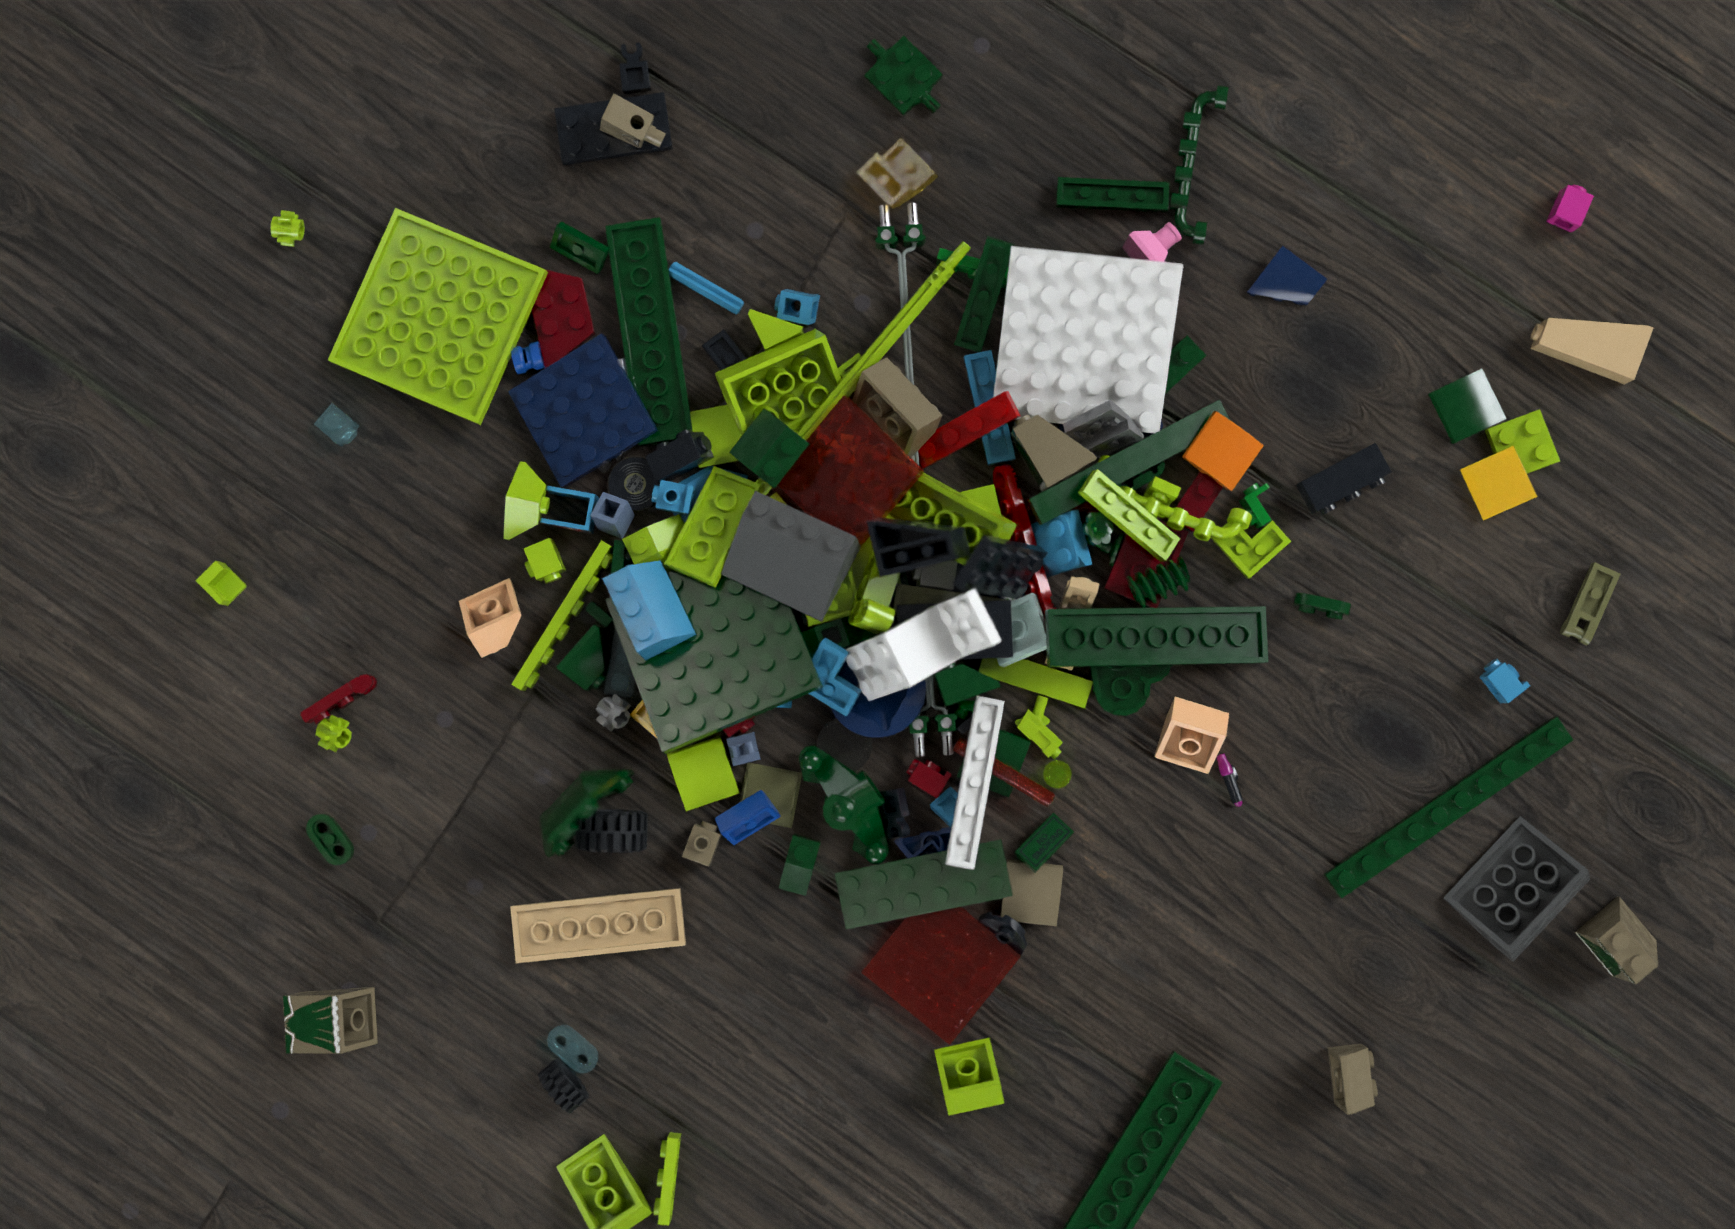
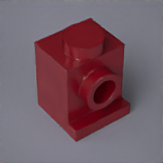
(927, 777)

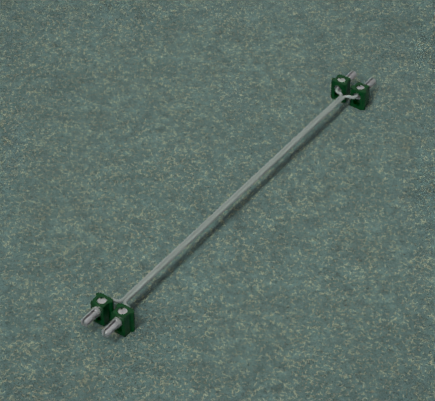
(887, 240)

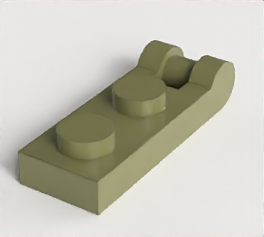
(1590, 603)

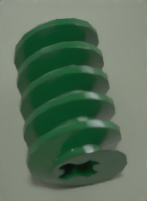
(1159, 582)

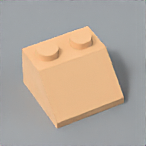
(1192, 735)

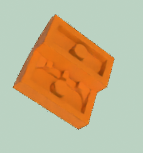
(1222, 451)

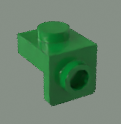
(1253, 506)

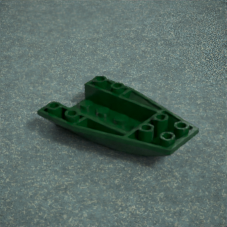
(578, 803)

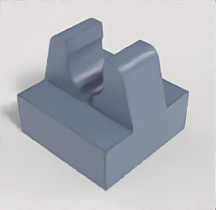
(743, 749)

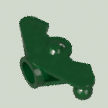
(850, 801)

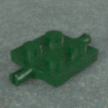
(904, 76)

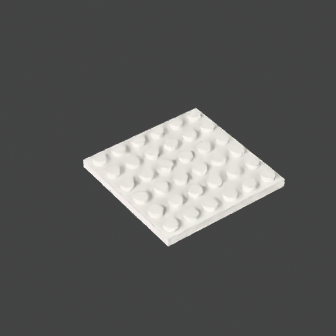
(1087, 334)

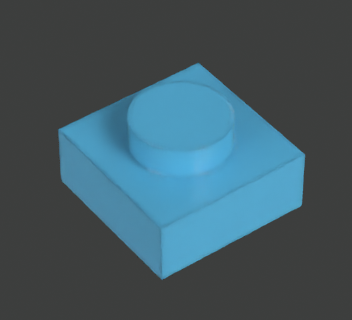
(945, 805)

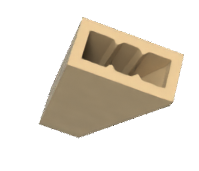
(1599, 347)

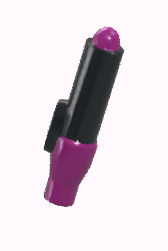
(1230, 777)

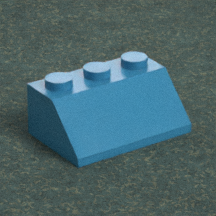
(649, 607)

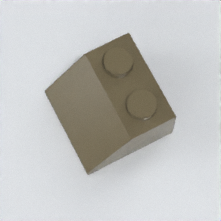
(1352, 1078)

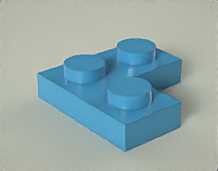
(835, 691)

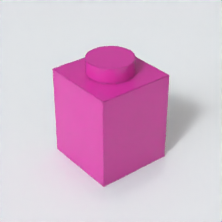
(1570, 208)

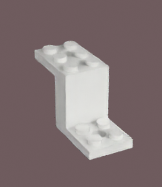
(922, 645)

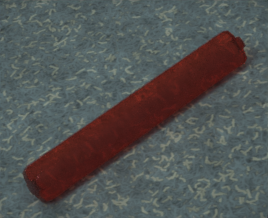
(1013, 778)

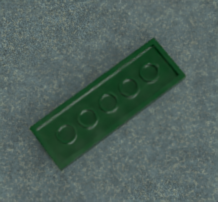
(921, 886)

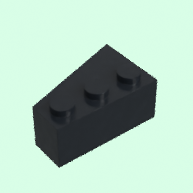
(913, 544)

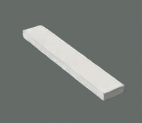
(974, 783)

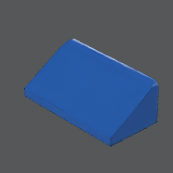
(747, 817)

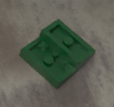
(1467, 406)
(1012, 752)

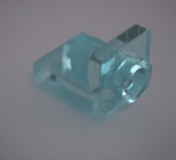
(337, 425)

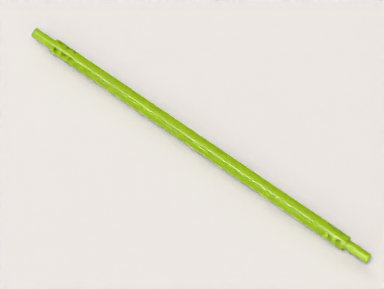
(883, 342)

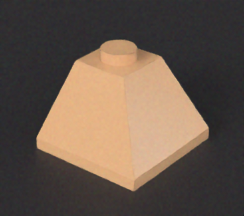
(491, 617)

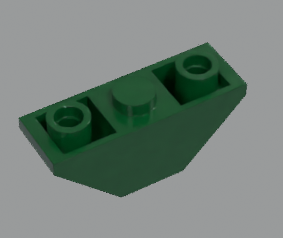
(837, 631)

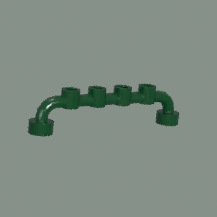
(1188, 150)

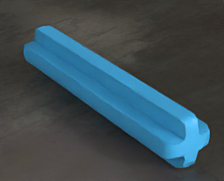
(705, 288)

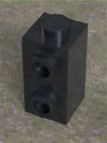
(680, 455)

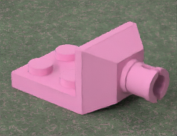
(1151, 245)

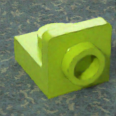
(1162, 490)

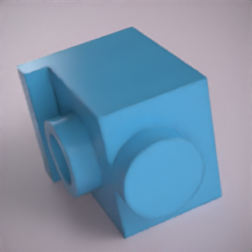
(785, 306)
(684, 499)
(1503, 681)

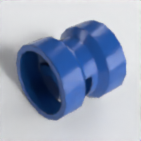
(533, 355)

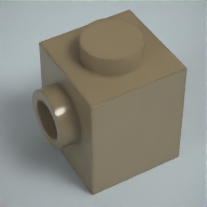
(702, 843)

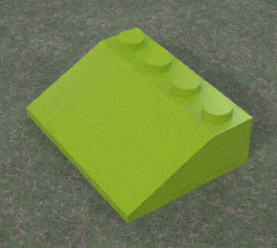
(783, 380)

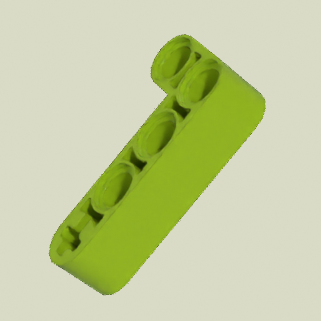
(873, 599)

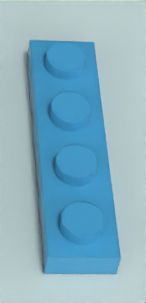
(981, 378)

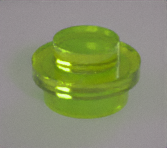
(1057, 774)

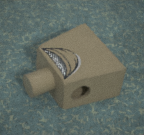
(621, 116)

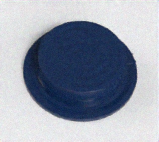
(882, 715)

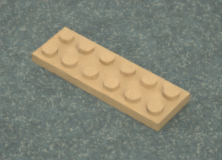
(598, 925)

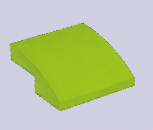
(720, 429)
(703, 773)

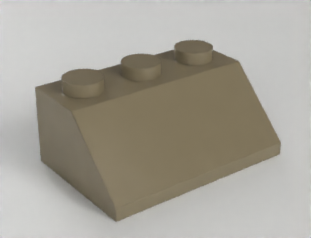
(896, 406)

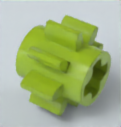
(287, 228)
(333, 733)

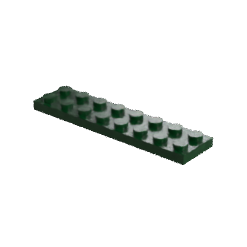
(649, 324)
(1156, 636)
(1146, 1147)

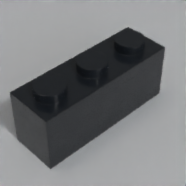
(1344, 480)

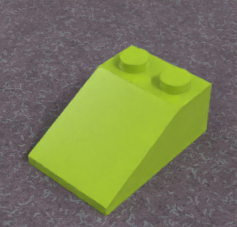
(604, 1187)

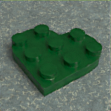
(1125, 688)

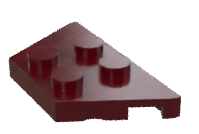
(562, 316)

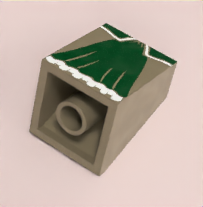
(1049, 451)
(1620, 942)
(330, 1020)

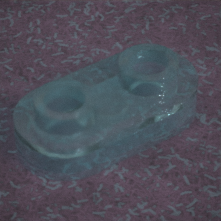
(573, 1048)

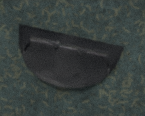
(1006, 930)

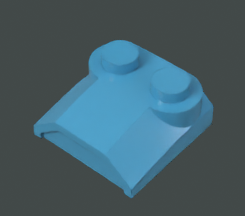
(1064, 542)

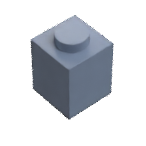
(612, 515)

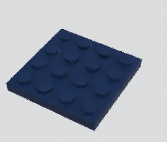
(583, 411)

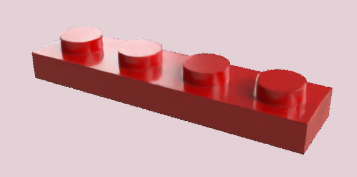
(968, 428)

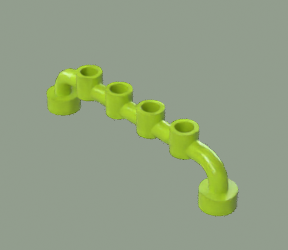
(1179, 517)

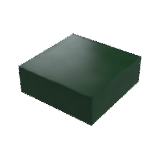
(599, 614)

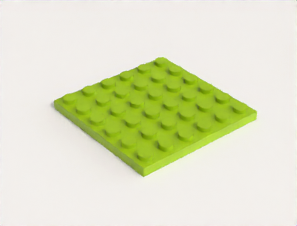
(438, 316)

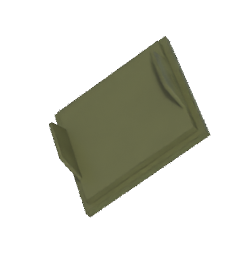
(780, 787)

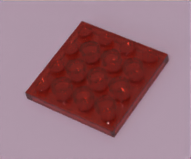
(850, 472)
(941, 968)

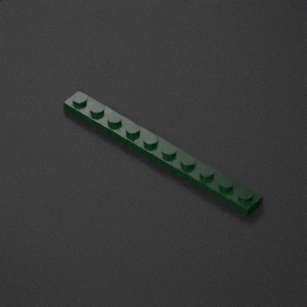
(1448, 807)

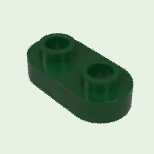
(1309, 603)
(328, 841)

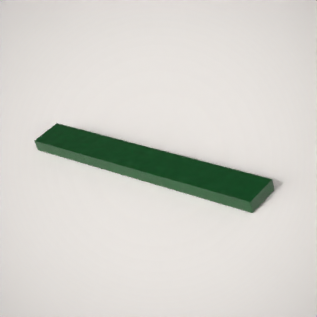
(1124, 463)

